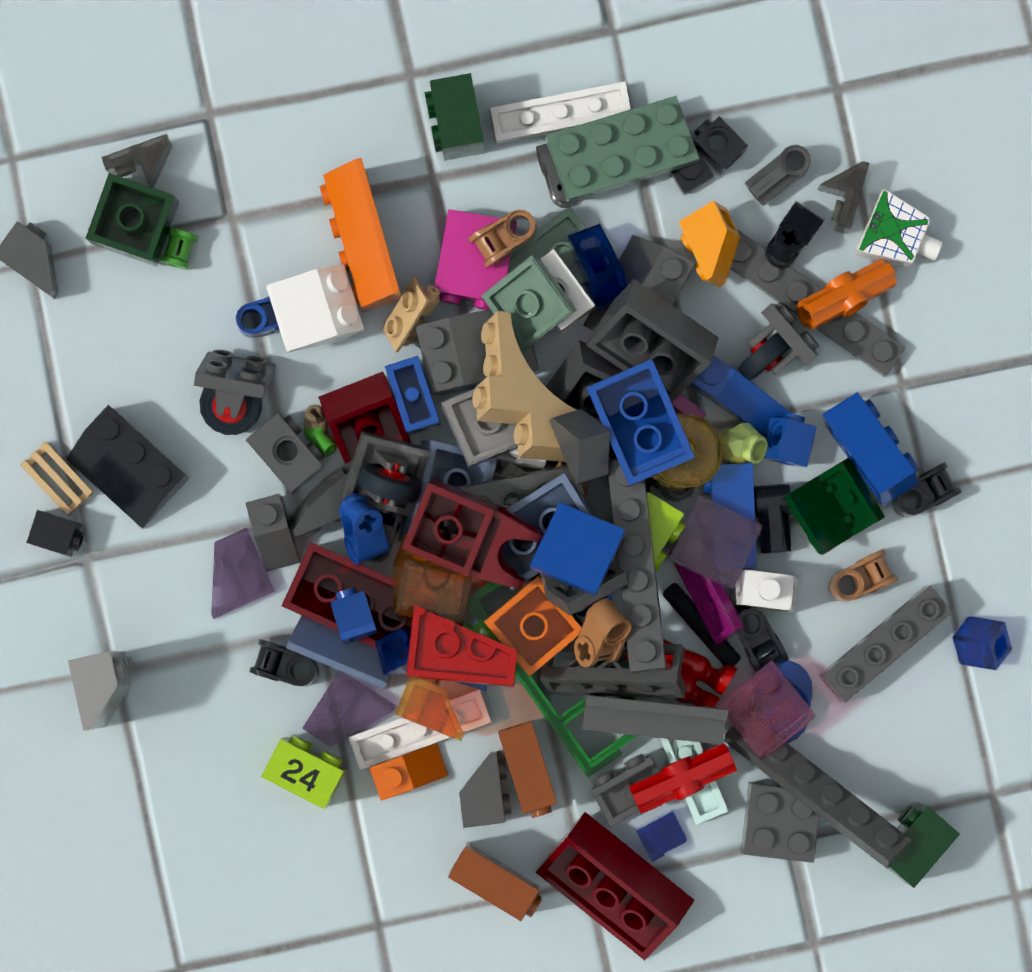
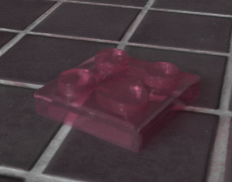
(767, 710)

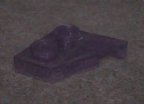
(237, 574)
(345, 710)

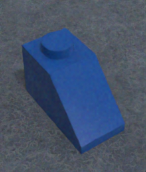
(353, 615)

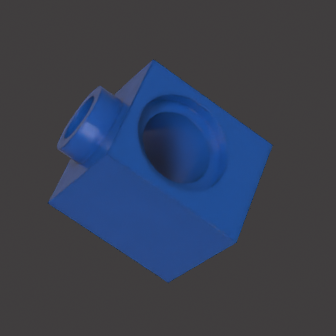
(789, 440)

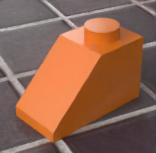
(408, 771)

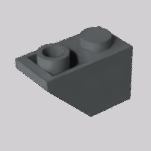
(482, 795)

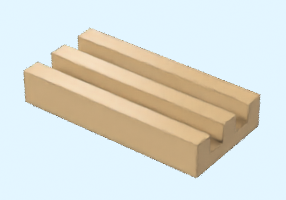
(77, 500)

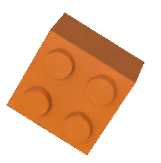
(533, 627)

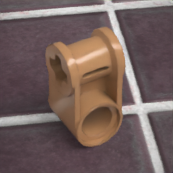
(502, 238)
(867, 574)
(602, 634)

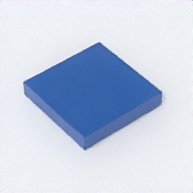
(577, 549)

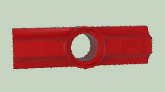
(682, 778)

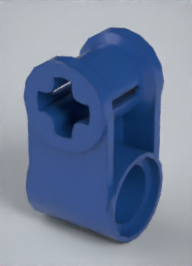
(265, 310)
(362, 529)

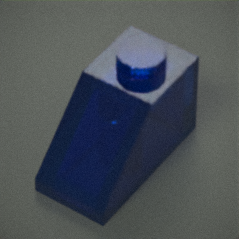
(598, 265)

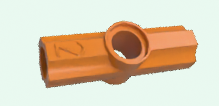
(846, 294)

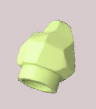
(743, 444)

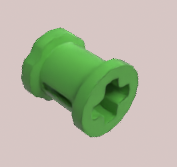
(187, 240)

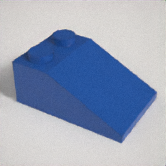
(640, 422)

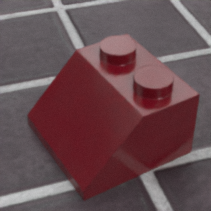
(359, 408)

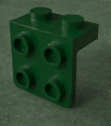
(834, 506)

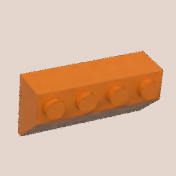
(361, 235)

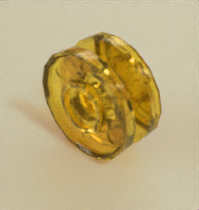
(707, 451)

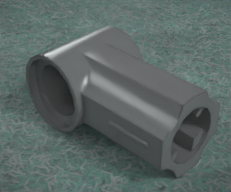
(776, 176)

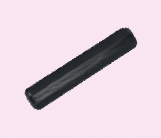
(688, 611)

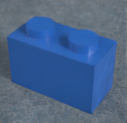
(412, 395)

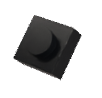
(692, 176)

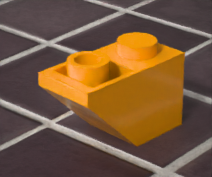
(712, 240)

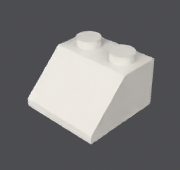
(315, 308)

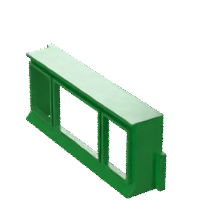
(589, 766)

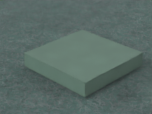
(532, 298)

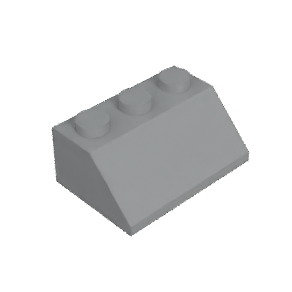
(100, 685)

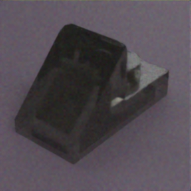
(149, 154)
(849, 186)

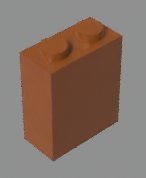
(528, 769)
(495, 883)

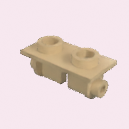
(406, 315)

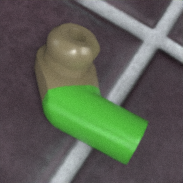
(316, 430)

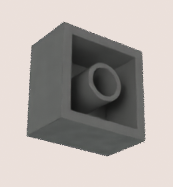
(778, 825)

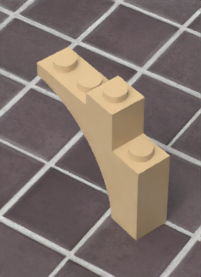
(516, 395)

